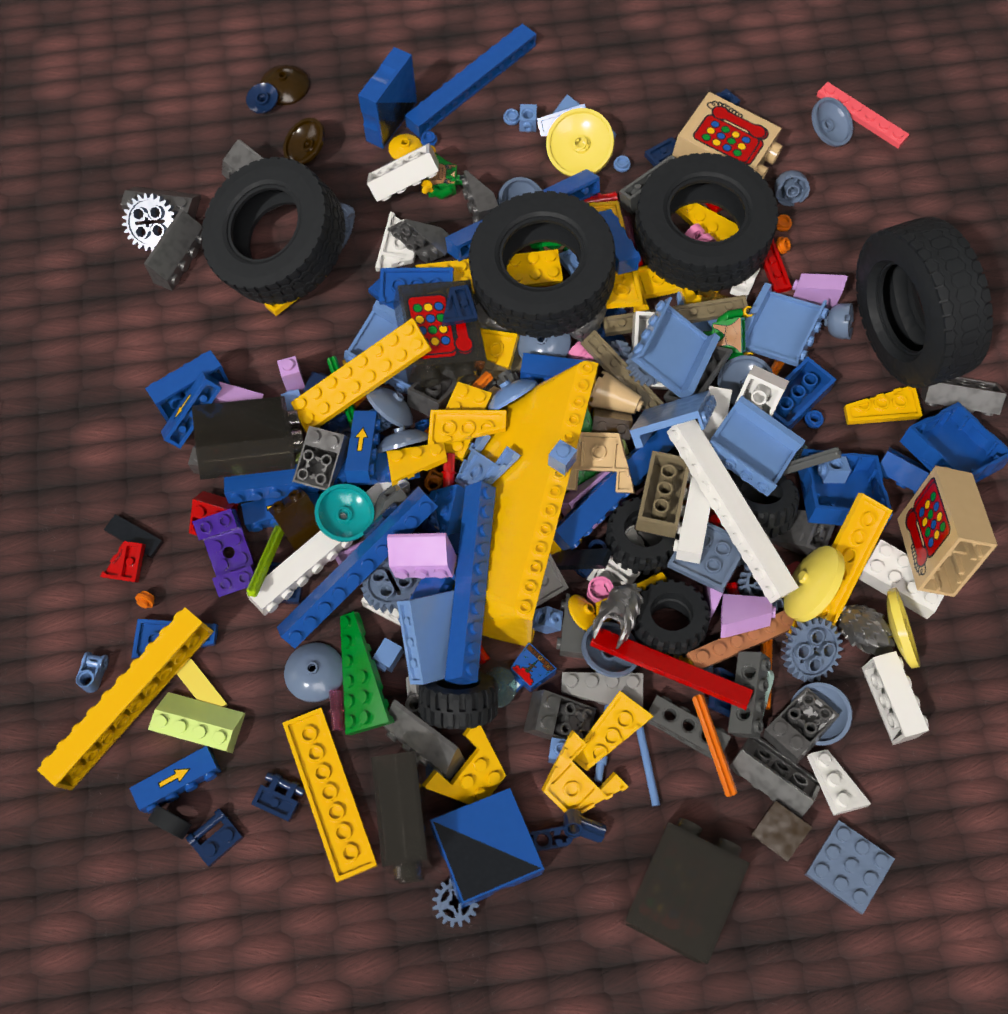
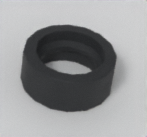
(169, 822)

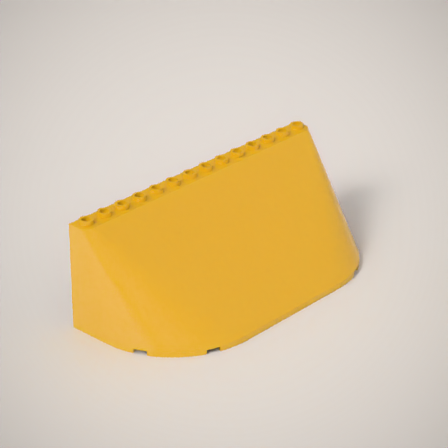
(530, 497)

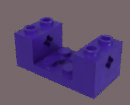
(218, 533)

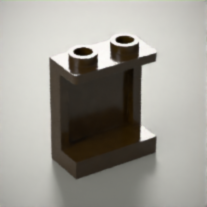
(612, 422)
(296, 517)

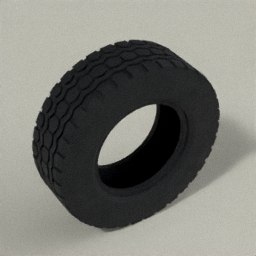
(711, 181)
(244, 202)
(542, 219)

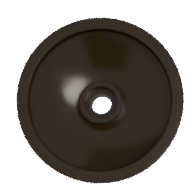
(289, 82)
(304, 140)

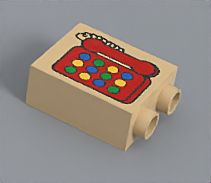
(729, 131)
(946, 531)

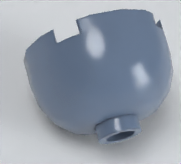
(791, 187)
(840, 321)

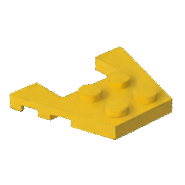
(654, 286)
(476, 777)
(571, 787)

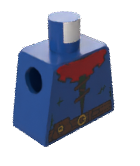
(532, 669)

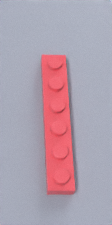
(866, 116)

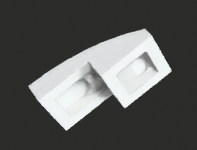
(745, 287)

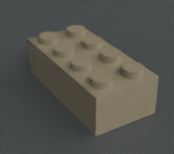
(663, 495)

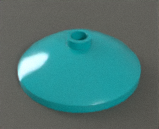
(347, 500)

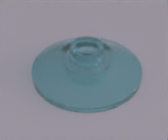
(506, 685)

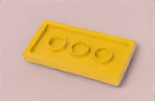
(466, 398)

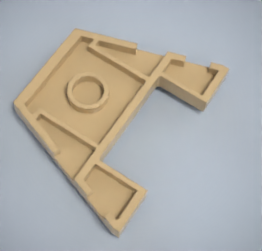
(602, 454)

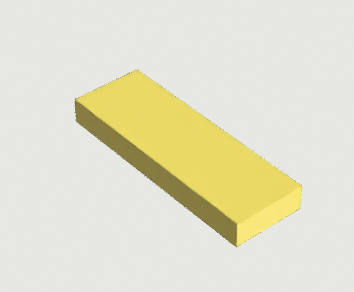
(199, 684)

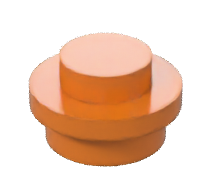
(784, 223)
(783, 244)
(145, 599)

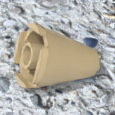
(614, 395)

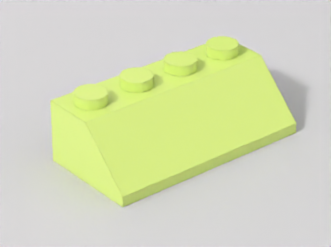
(197, 722)

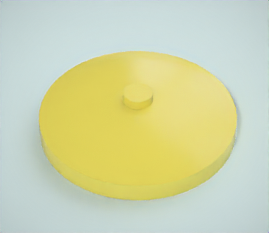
(580, 142)
(818, 583)
(901, 628)

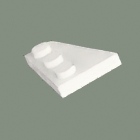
(835, 783)

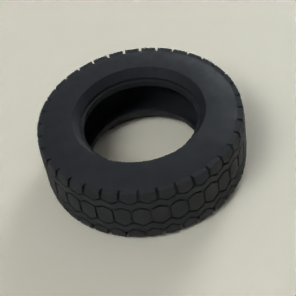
(956, 320)

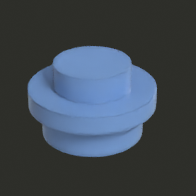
(511, 117)
(622, 163)

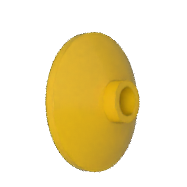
(403, 145)
(581, 611)

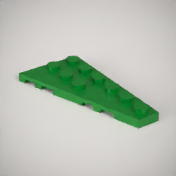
(362, 684)

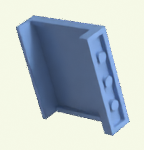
(377, 326)
(783, 326)
(674, 350)
(672, 413)
(755, 445)
(425, 635)

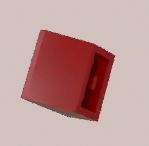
(206, 505)

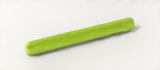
(265, 562)

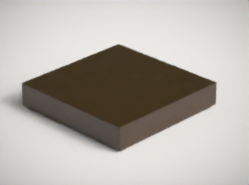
(781, 830)

